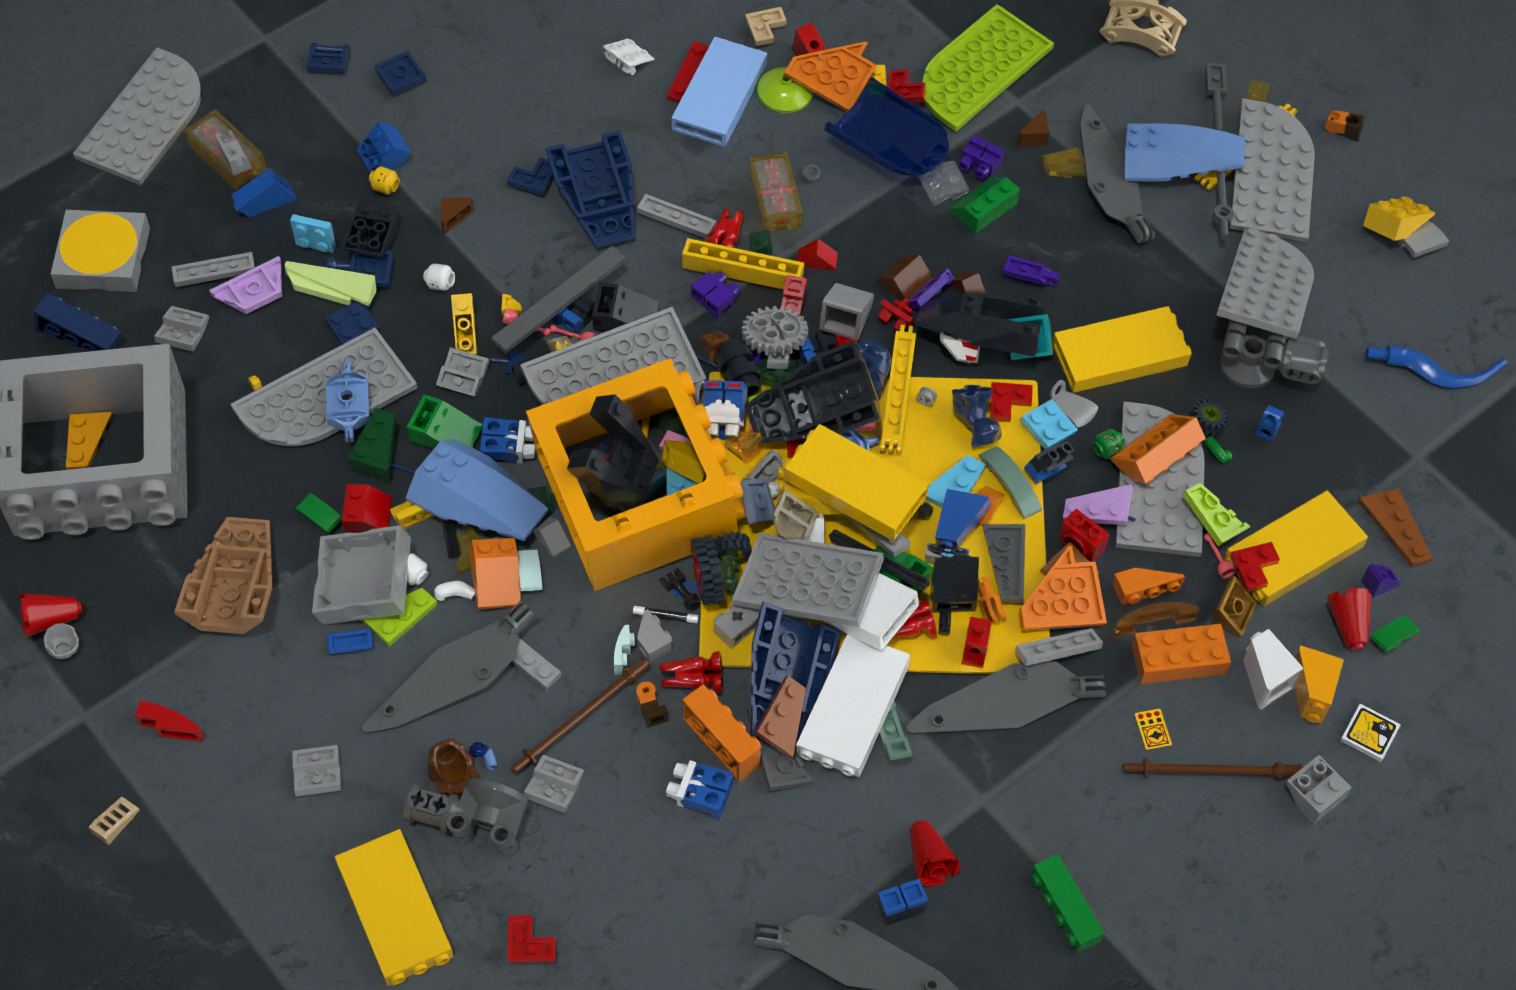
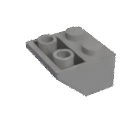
(1317, 789)

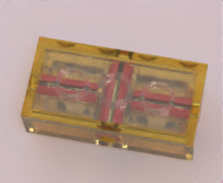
(203, 141)
(775, 192)

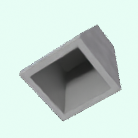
(845, 311)

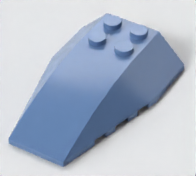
(1174, 150)
(474, 490)

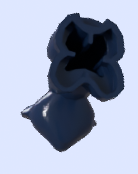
(878, 362)
(970, 407)

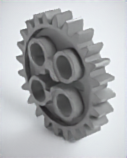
(775, 330)

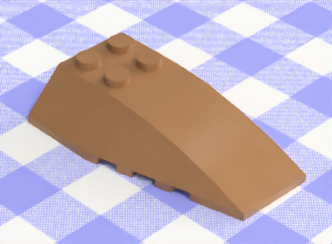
(231, 580)

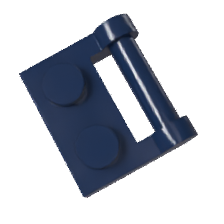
(327, 58)

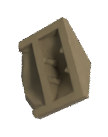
(793, 517)

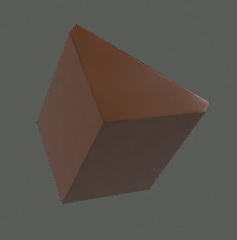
(906, 276)

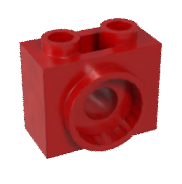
(1084, 535)

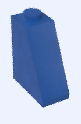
(263, 194)
(959, 516)

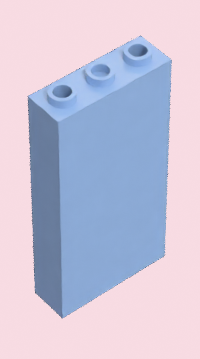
(719, 91)

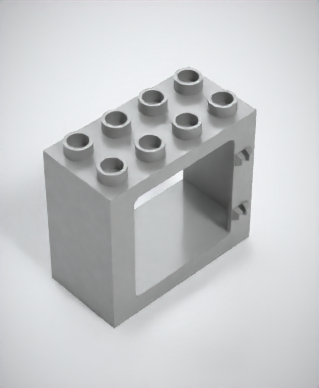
(103, 495)

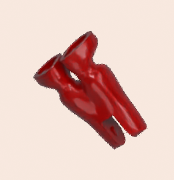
(726, 229)
(913, 626)
(690, 672)

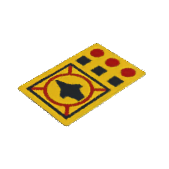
(1153, 729)

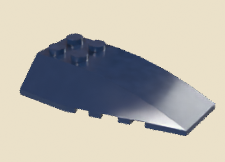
(597, 187)
(788, 649)

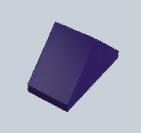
(1379, 579)

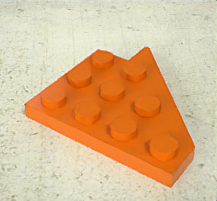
(833, 73)
(1065, 597)

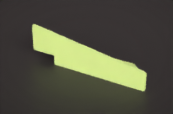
(331, 283)

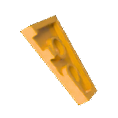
(84, 437)

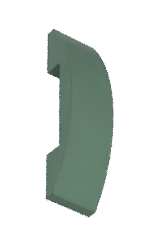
(1013, 480)
(892, 737)

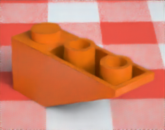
(1140, 584)

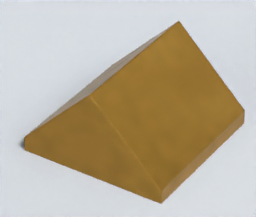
(1234, 608)

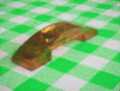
(1179, 611)

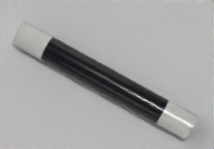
(665, 614)

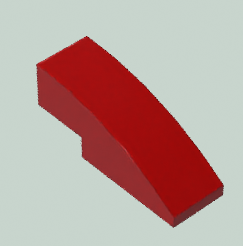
(167, 722)

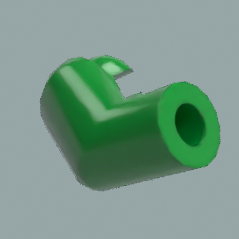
(1221, 455)

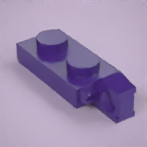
(1030, 271)
(931, 288)

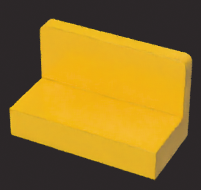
(409, 514)

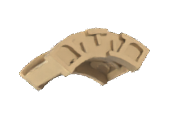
(1152, 38)

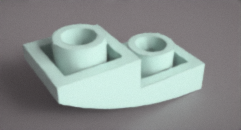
(529, 570)
(623, 649)

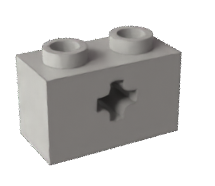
(735, 624)

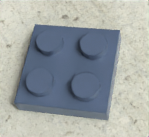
(757, 501)

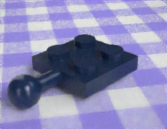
(367, 264)

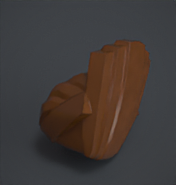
(451, 766)

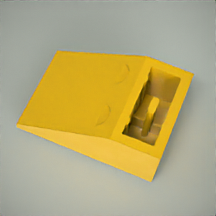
(1397, 217)

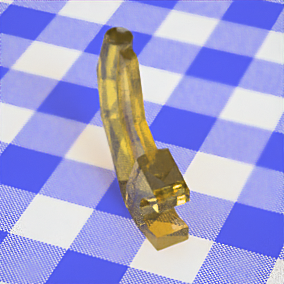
(465, 541)

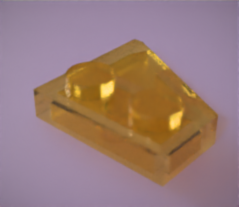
(1065, 163)

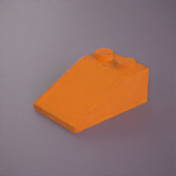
(495, 572)

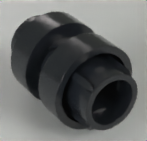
(737, 364)

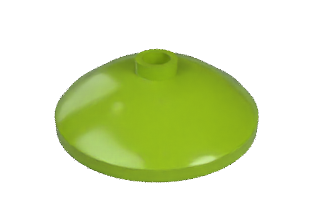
(782, 93)

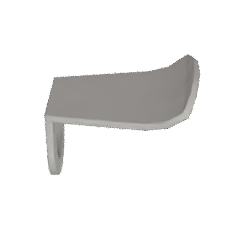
(1076, 408)

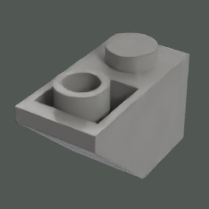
(652, 639)

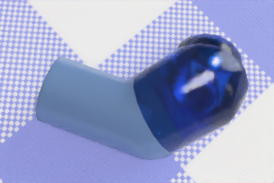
(486, 752)

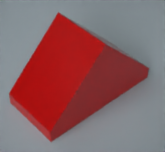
(817, 256)

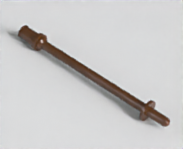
(629, 675)
(1277, 770)

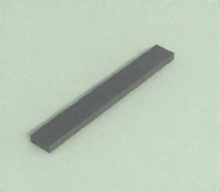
(558, 299)

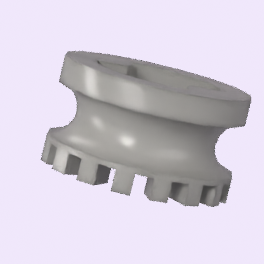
(926, 396)

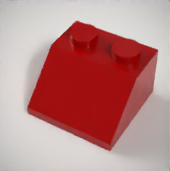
(365, 509)

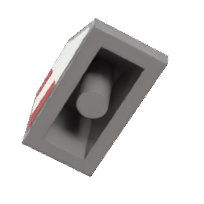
(960, 348)

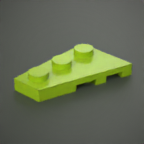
(1217, 520)
(391, 628)

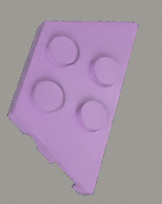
(252, 288)

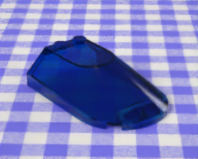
(892, 131)

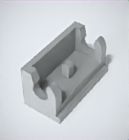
(232, 153)

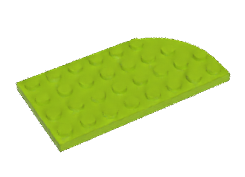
(981, 66)

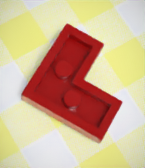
(900, 84)
(1008, 394)
(1250, 564)
(524, 947)

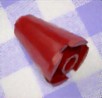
(43, 611)
(1352, 616)
(931, 855)

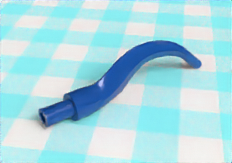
(1429, 368)

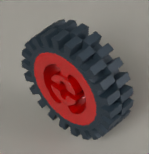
(707, 570)

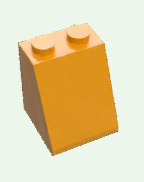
(1316, 683)

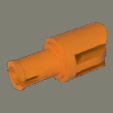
(990, 601)

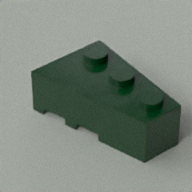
(375, 447)

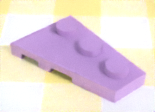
(1104, 506)

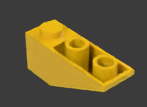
(464, 322)
(682, 459)

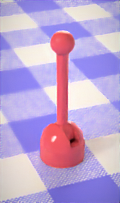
(511, 315)
(584, 336)
(1224, 568)

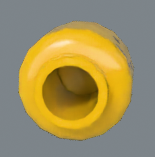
(384, 180)

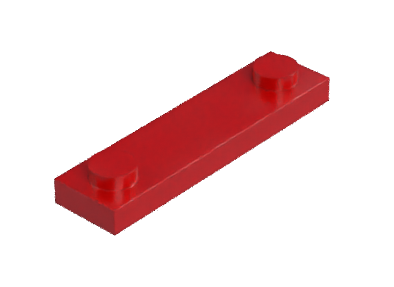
(687, 71)

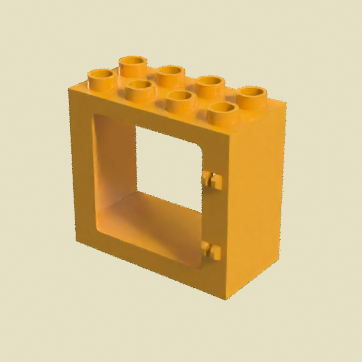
(659, 529)

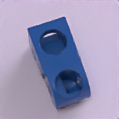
(1270, 421)

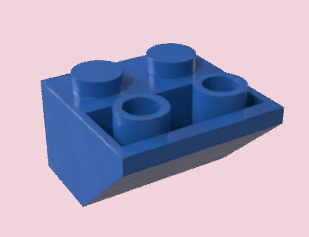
(383, 148)

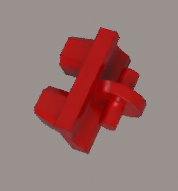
(889, 311)

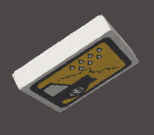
(1370, 732)

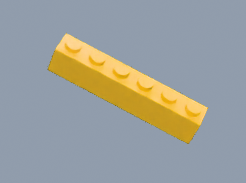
(739, 264)

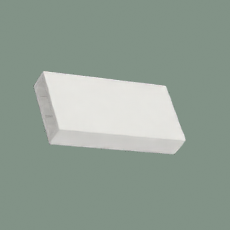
(884, 614)
(852, 706)

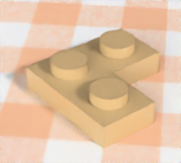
(762, 22)

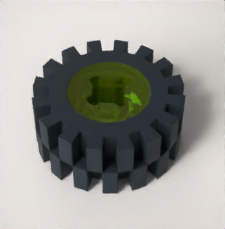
(1210, 417)
(735, 544)

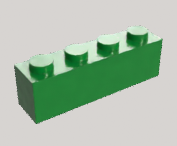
(1067, 903)

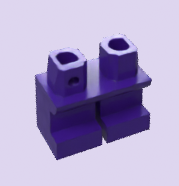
(981, 158)
(713, 294)

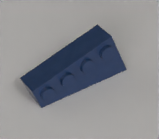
(74, 325)

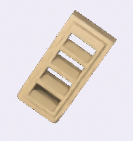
(113, 831)

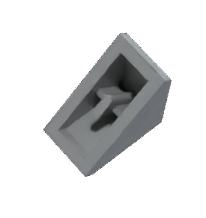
(552, 536)

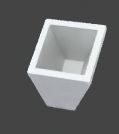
(1270, 668)

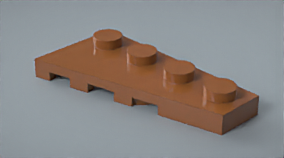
(1395, 519)

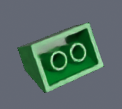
(986, 203)

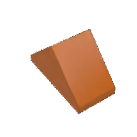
(996, 498)

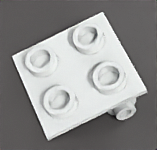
(626, 55)

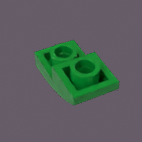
(319, 512)
(1394, 633)

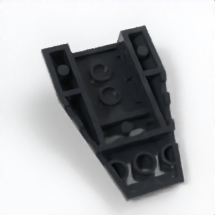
(825, 391)

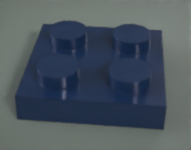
(400, 73)
(351, 322)

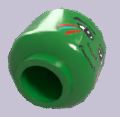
(1108, 443)

